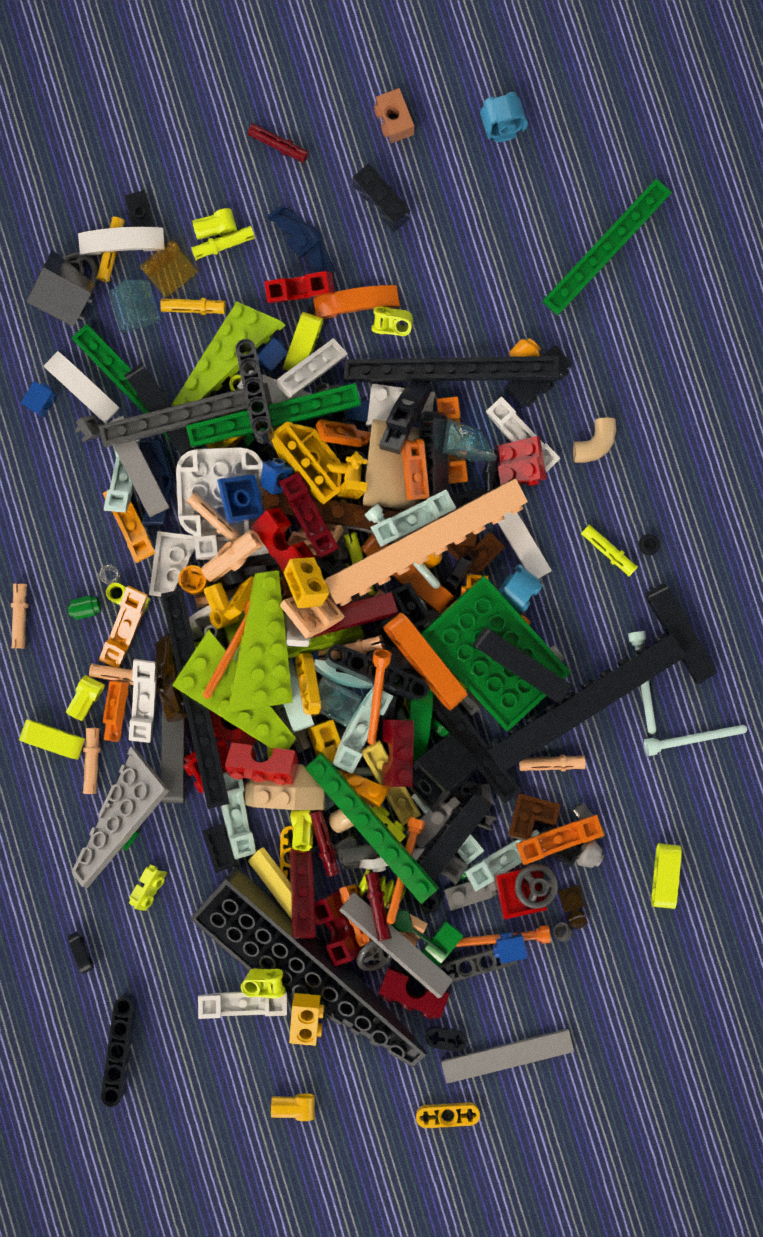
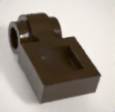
(570, 901)

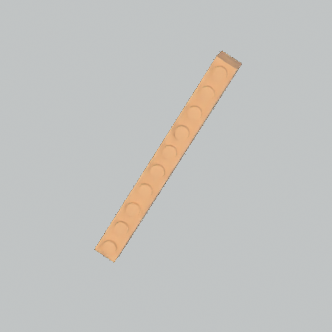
(425, 541)

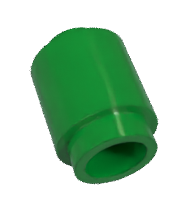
(84, 607)

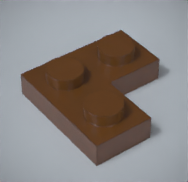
(482, 553)
(531, 809)

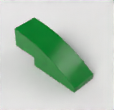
(447, 938)

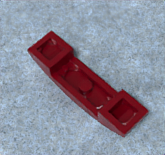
(308, 515)

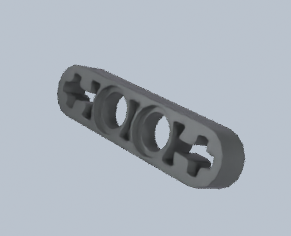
(477, 968)

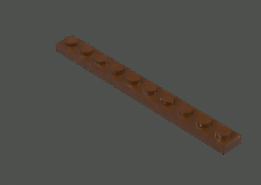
(341, 514)

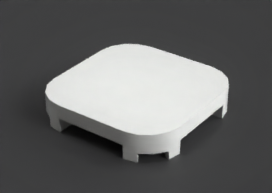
(199, 473)

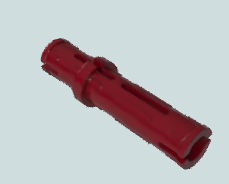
(278, 143)
(327, 851)
(378, 907)

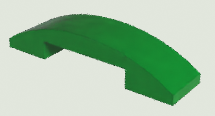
(421, 713)

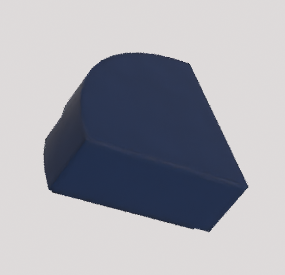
(359, 413)

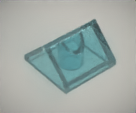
(134, 304)
(467, 443)
(337, 701)

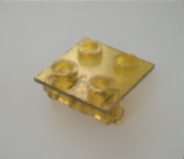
(168, 269)

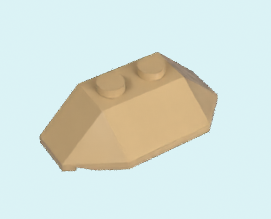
(301, 795)

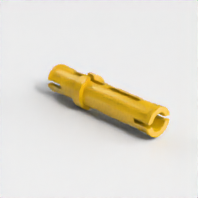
(108, 258)
(193, 306)

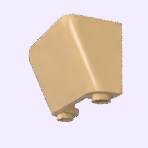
(386, 473)

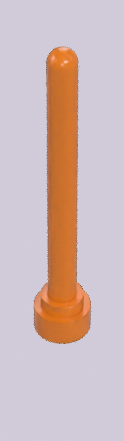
(381, 660)
(211, 686)
(415, 828)
(541, 935)

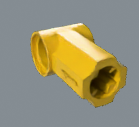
(218, 603)
(298, 1107)

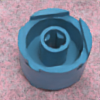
(503, 117)
(519, 588)

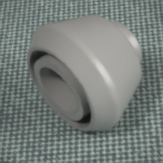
(590, 855)

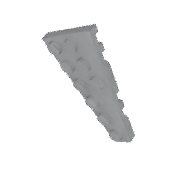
(122, 813)

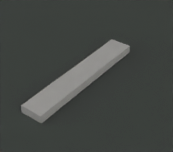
(398, 947)
(507, 1056)

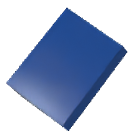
(240, 498)

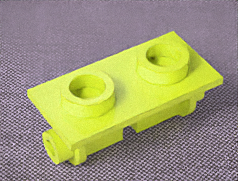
(143, 896)

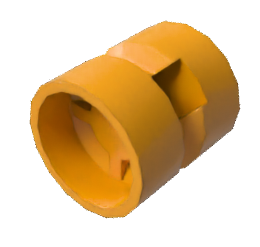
(193, 580)

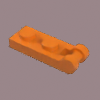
(415, 470)

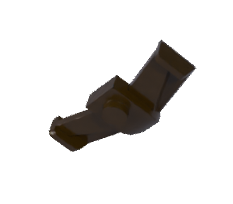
(166, 676)

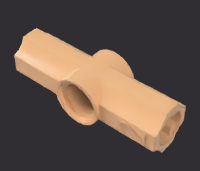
(232, 556)

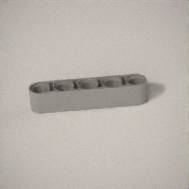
(141, 476)

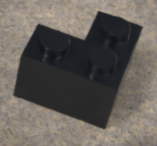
(408, 604)

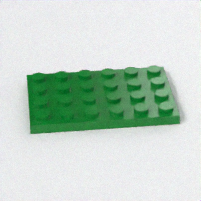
(494, 686)

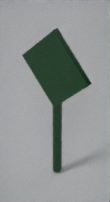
(404, 924)

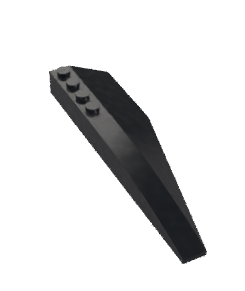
(260, 937)

